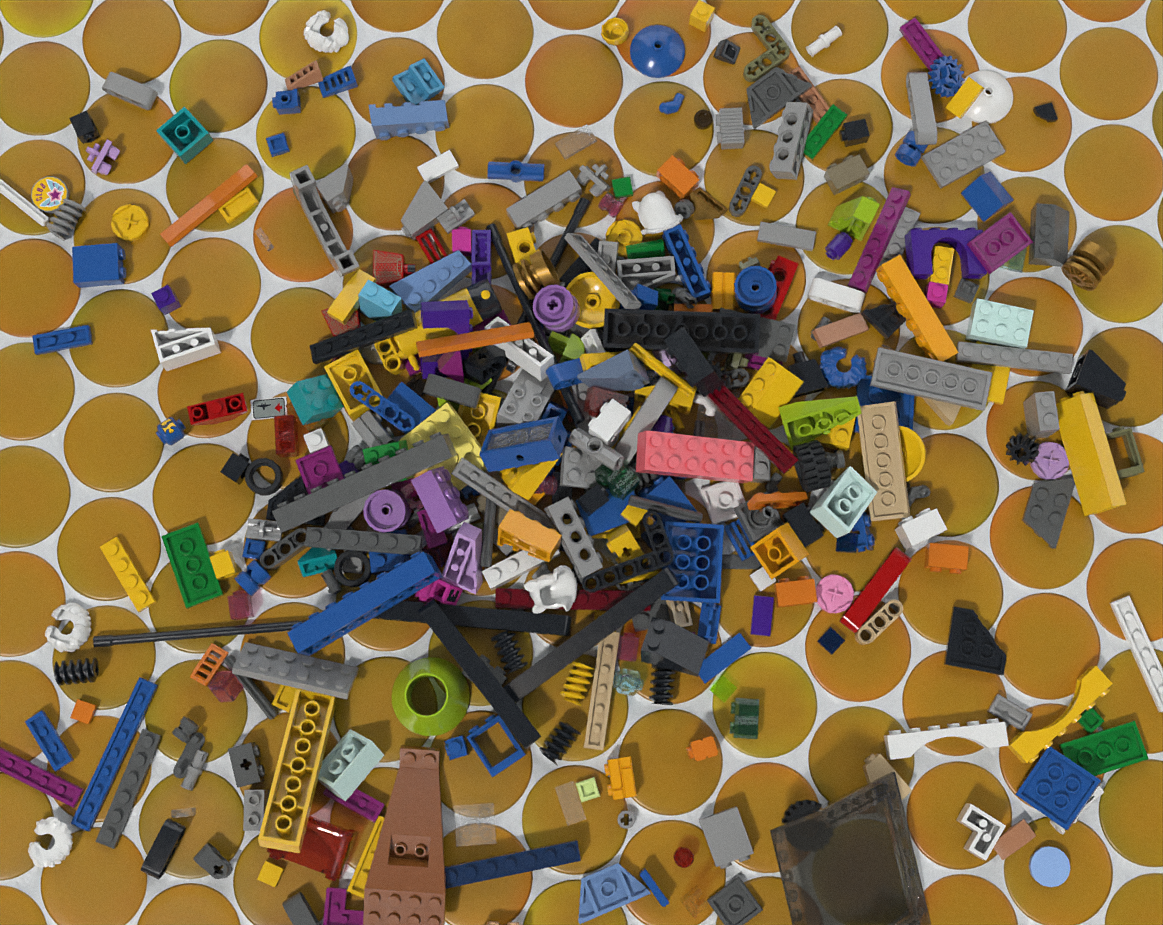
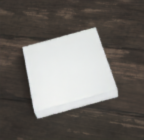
(721, 500)

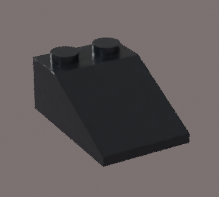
(673, 647)

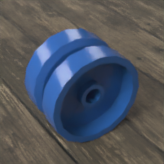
(745, 289)

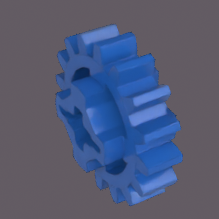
(946, 76)

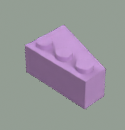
(464, 560)

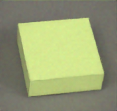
(587, 789)

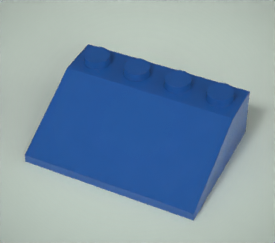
(697, 561)

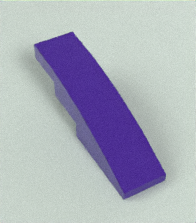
(481, 256)

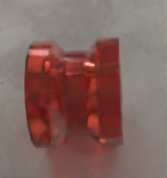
(685, 859)

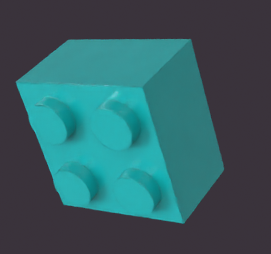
(184, 135)
(315, 399)

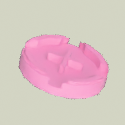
(834, 594)

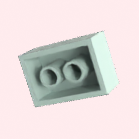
(999, 324)

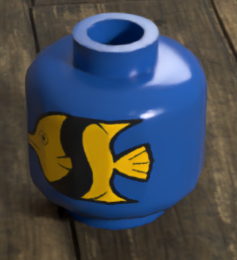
(170, 431)

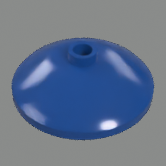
(657, 61)

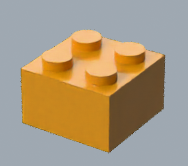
(779, 550)

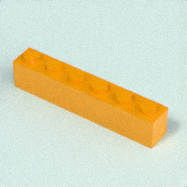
(916, 309)

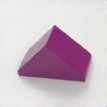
(451, 365)

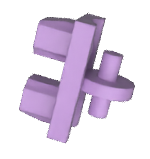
(107, 150)

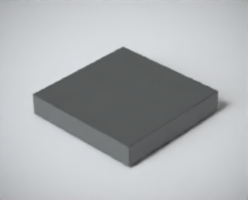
(734, 903)

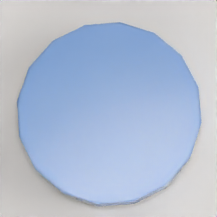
(1049, 866)

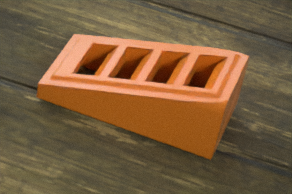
(215, 668)

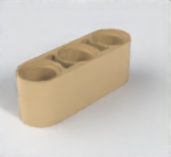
(887, 618)

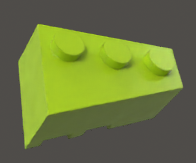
(854, 216)

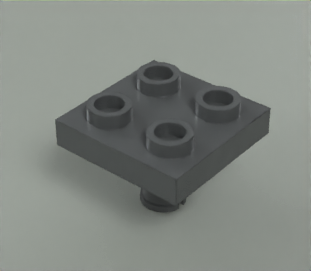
(758, 522)

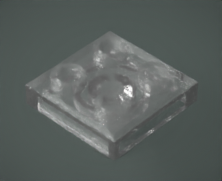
(475, 824)

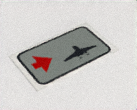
(268, 408)

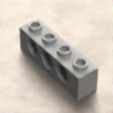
(802, 115)
(555, 513)

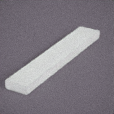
(1140, 647)

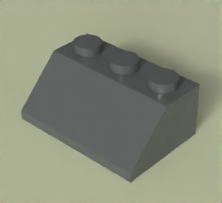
(1049, 235)

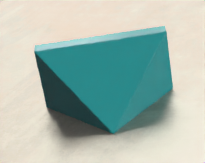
(317, 561)

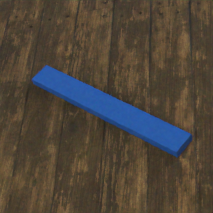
(114, 754)

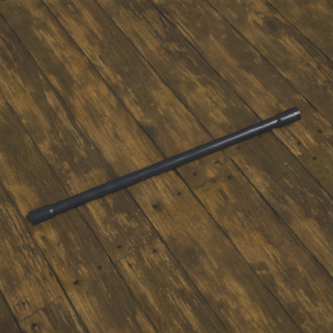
(578, 213)
(496, 239)
(110, 640)

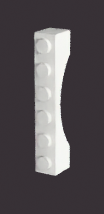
(906, 744)

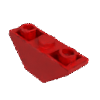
(217, 410)

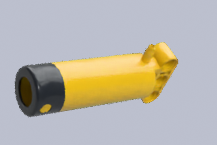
(403, 346)

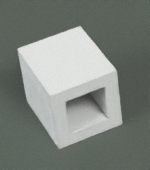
(316, 440)

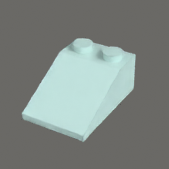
(843, 503)

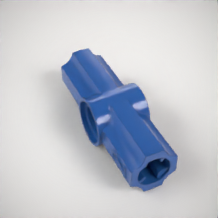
(503, 171)

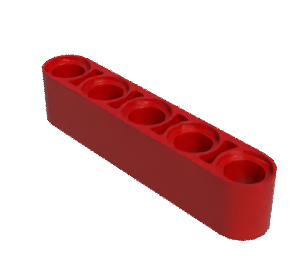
(875, 590)

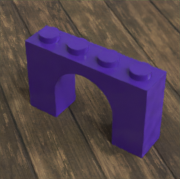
(919, 247)
(449, 315)

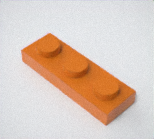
(777, 500)

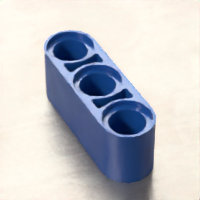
(565, 374)

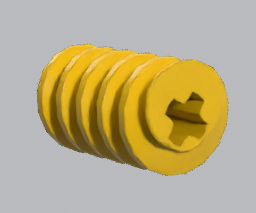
(577, 683)

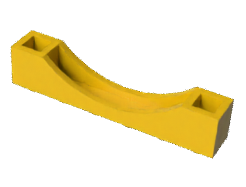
(1088, 688)

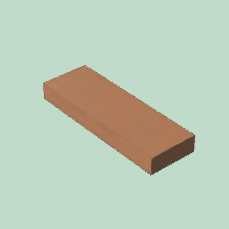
(840, 330)

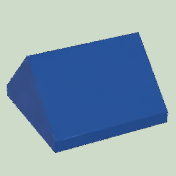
(986, 196)

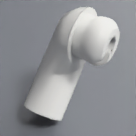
(710, 407)

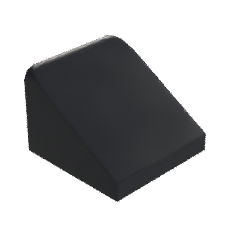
(727, 51)

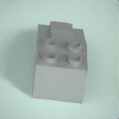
(525, 400)

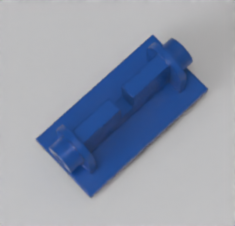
(865, 539)
(709, 622)

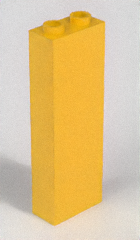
(1089, 454)

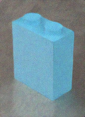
(378, 302)

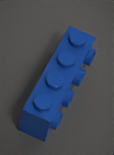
(685, 263)

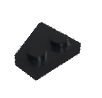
(884, 319)

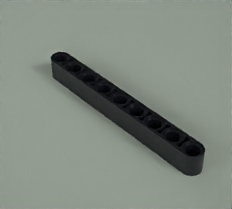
(479, 673)

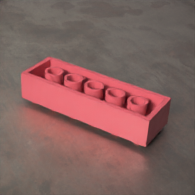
(694, 457)

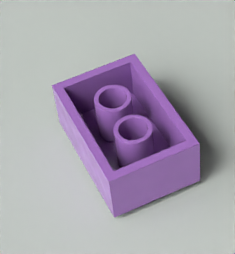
(440, 499)

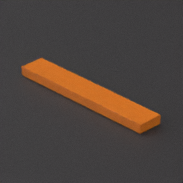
(208, 205)
(474, 339)

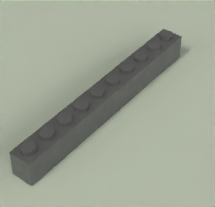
(364, 482)

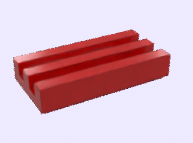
(424, 234)

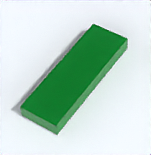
(824, 131)

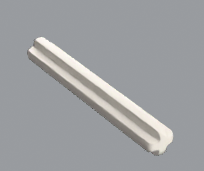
(23, 204)

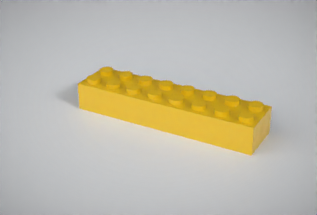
(297, 771)

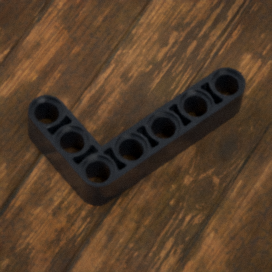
(636, 563)

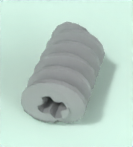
(65, 218)

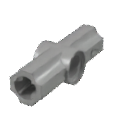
(604, 454)

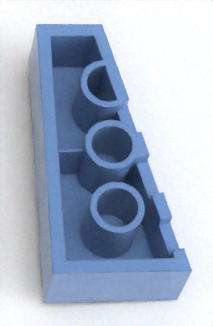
(408, 119)
(432, 281)

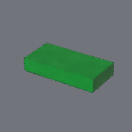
(646, 250)

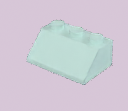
(349, 764)

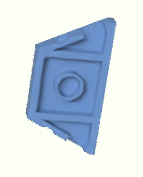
(607, 891)

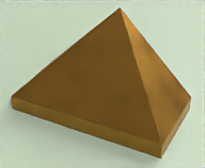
(706, 206)

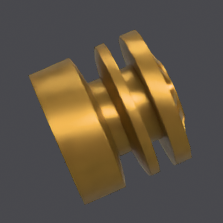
(1087, 265)
(534, 275)

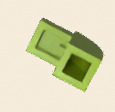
(570, 348)

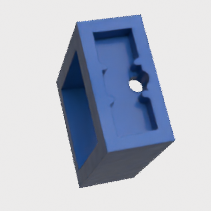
(476, 731)

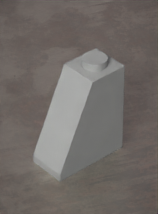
(422, 211)

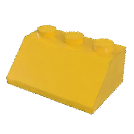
(768, 390)

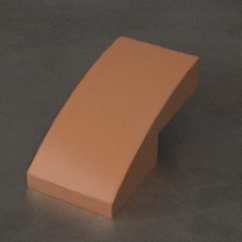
(1014, 839)

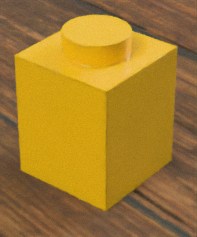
(701, 15)
(224, 564)

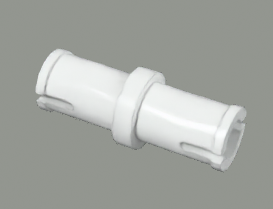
(824, 41)

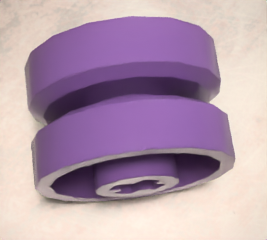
(556, 308)
(376, 513)

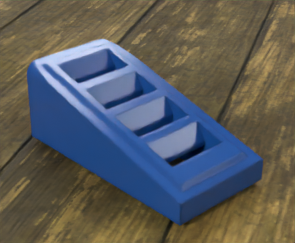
(347, 71)

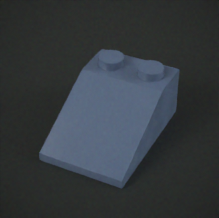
(618, 373)

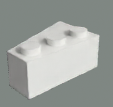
(184, 347)

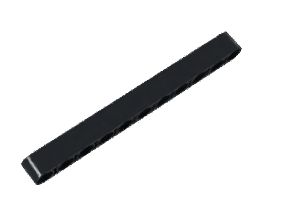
(486, 618)
(591, 634)

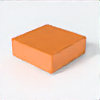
(83, 711)

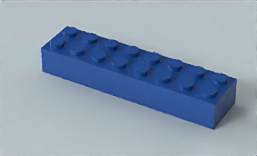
(364, 604)

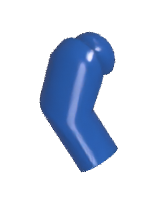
(672, 106)

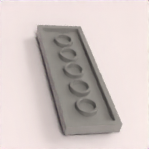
(931, 379)
(295, 670)

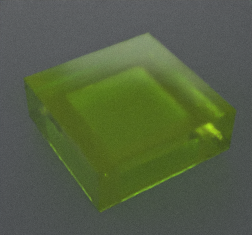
(723, 689)

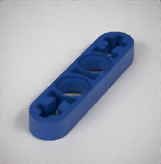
(380, 409)

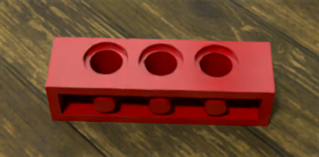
(786, 269)

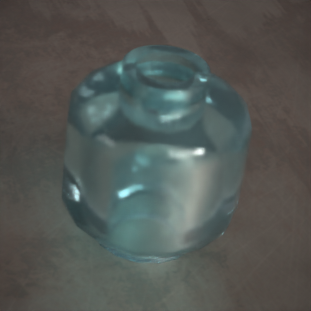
(627, 682)

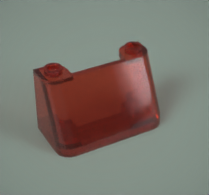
(323, 849)

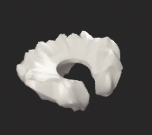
(321, 43)
(79, 633)
(61, 848)

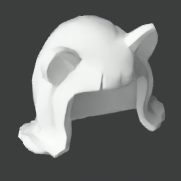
(656, 213)
(553, 590)

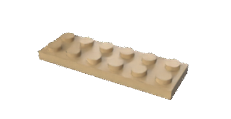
(883, 461)

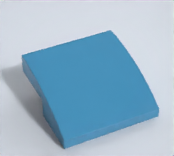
(418, 82)

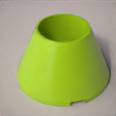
(456, 696)

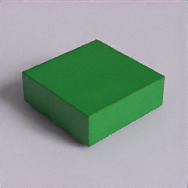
(622, 187)
(1090, 720)

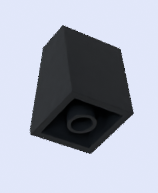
(1096, 377)

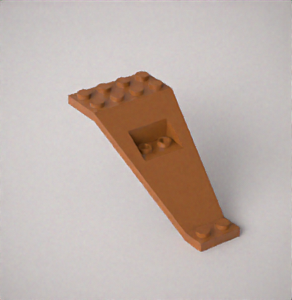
(410, 884)

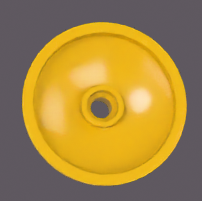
(587, 288)
(913, 452)

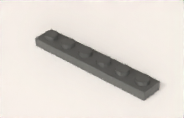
(363, 541)
(128, 788)

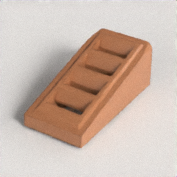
(304, 77)

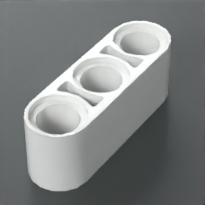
(836, 295)

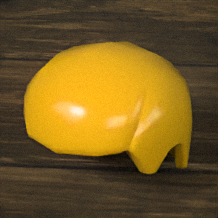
(615, 31)

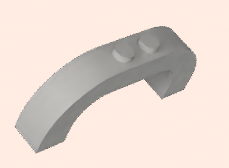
(307, 194)

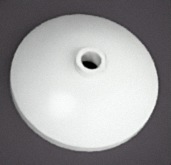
(990, 106)

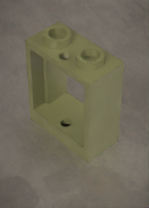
(1131, 449)

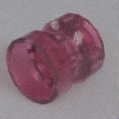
(611, 205)
(547, 486)

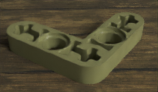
(771, 54)

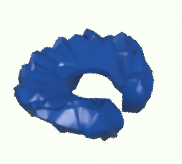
(839, 379)

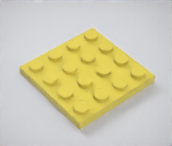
(466, 446)

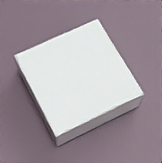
(761, 579)

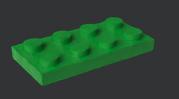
(192, 565)
(1106, 749)

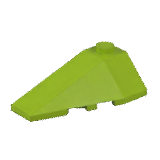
(810, 419)

